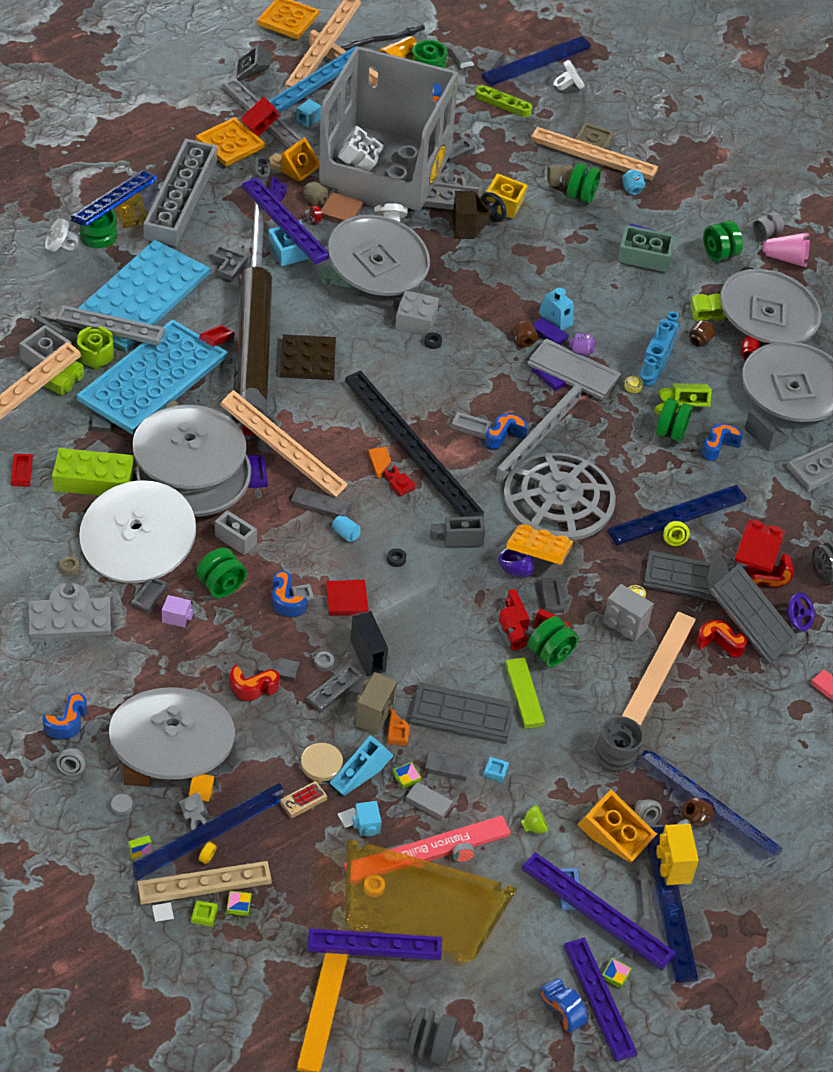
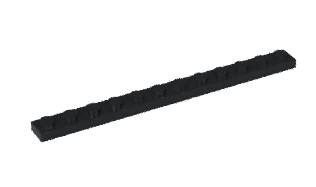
(413, 445)

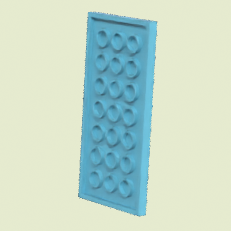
(147, 287)
(151, 377)

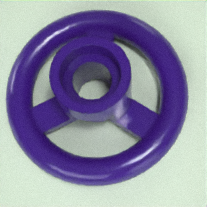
(797, 612)

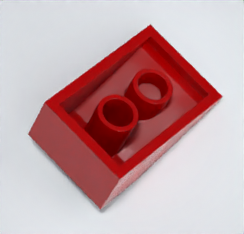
(759, 545)

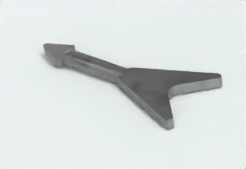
(647, 921)

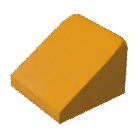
(203, 785)

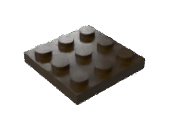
(308, 357)

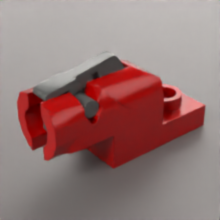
(514, 622)

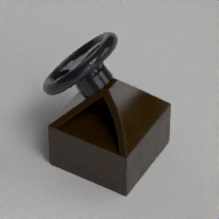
(473, 213)

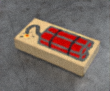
(303, 799)

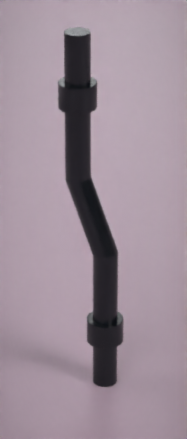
(409, 31)

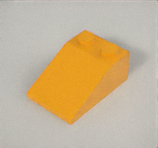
(617, 827)

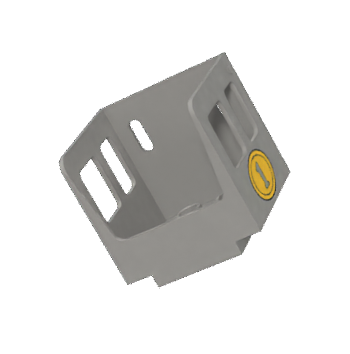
(398, 115)

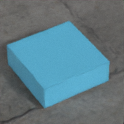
(496, 769)

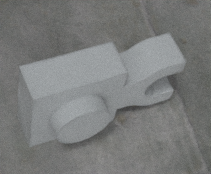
(193, 810)

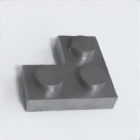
(231, 261)

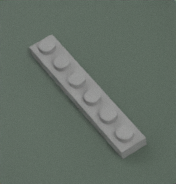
(117, 326)

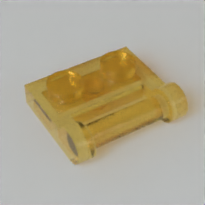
(127, 214)

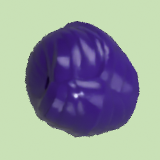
(516, 563)

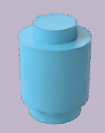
(346, 528)

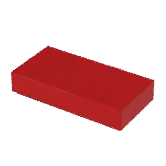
(217, 335)
(22, 470)

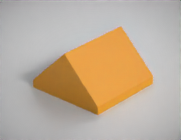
(299, 160)

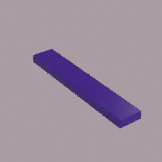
(375, 944)
(600, 1000)

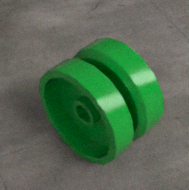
(430, 53)
(583, 183)
(100, 232)
(723, 240)
(670, 418)
(221, 572)
(553, 641)

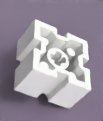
(360, 150)

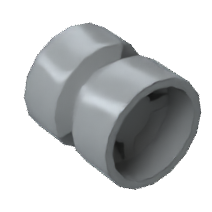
(768, 225)

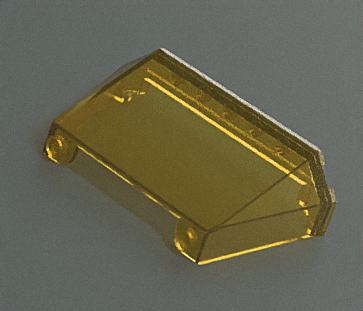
(421, 898)

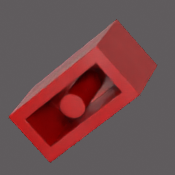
(260, 116)

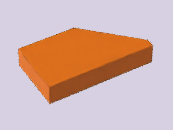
(379, 459)
(398, 730)

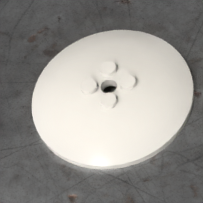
(142, 553)

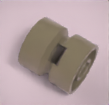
(558, 175)

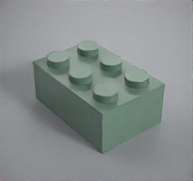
(646, 248)

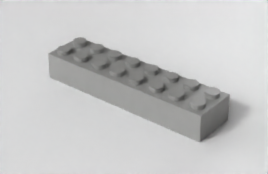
(180, 192)

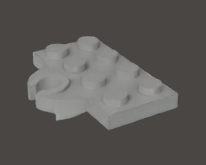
(443, 191)
(69, 615)

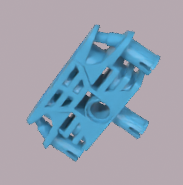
(659, 349)

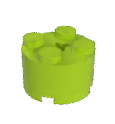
(95, 347)

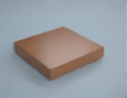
(340, 207)

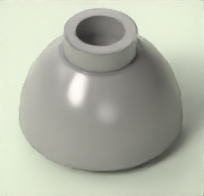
(71, 762)
(648, 811)

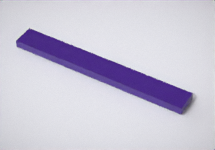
(286, 221)
(598, 911)

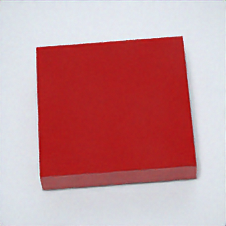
(346, 597)

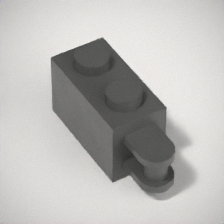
(459, 531)

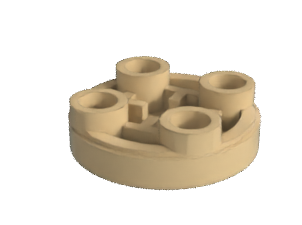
(321, 762)

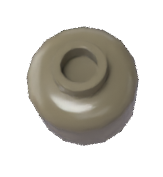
(315, 193)

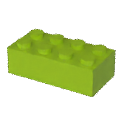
(91, 471)

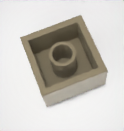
(375, 703)

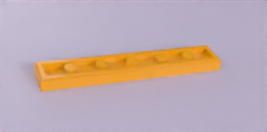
(322, 1013)

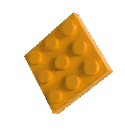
(288, 17)
(232, 140)
(540, 544)

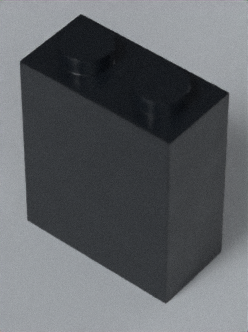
(369, 643)

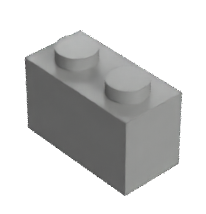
(235, 532)

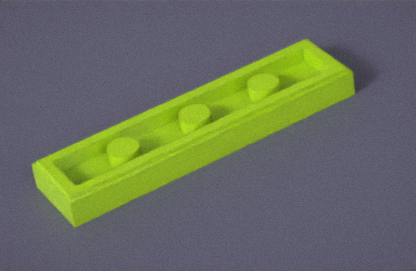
(524, 693)

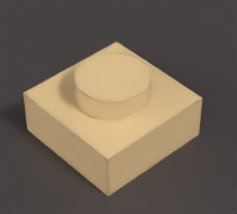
(275, 162)

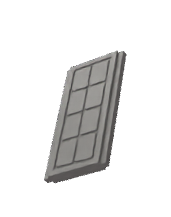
(574, 369)

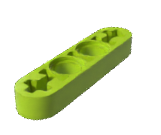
(488, 94)

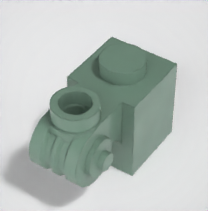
(330, 276)

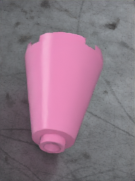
(789, 248)

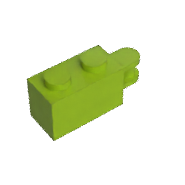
(688, 393)

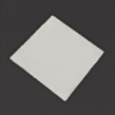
(347, 817)
(162, 912)

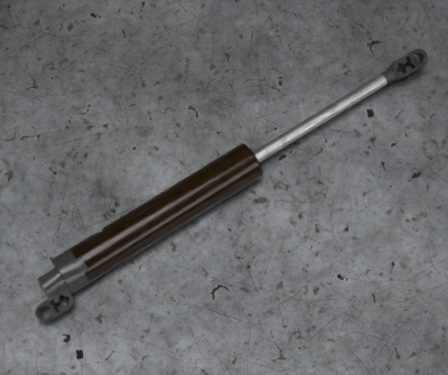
(254, 321)

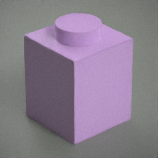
(177, 611)

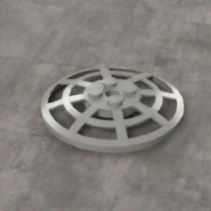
(557, 500)

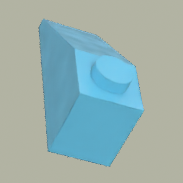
(362, 766)

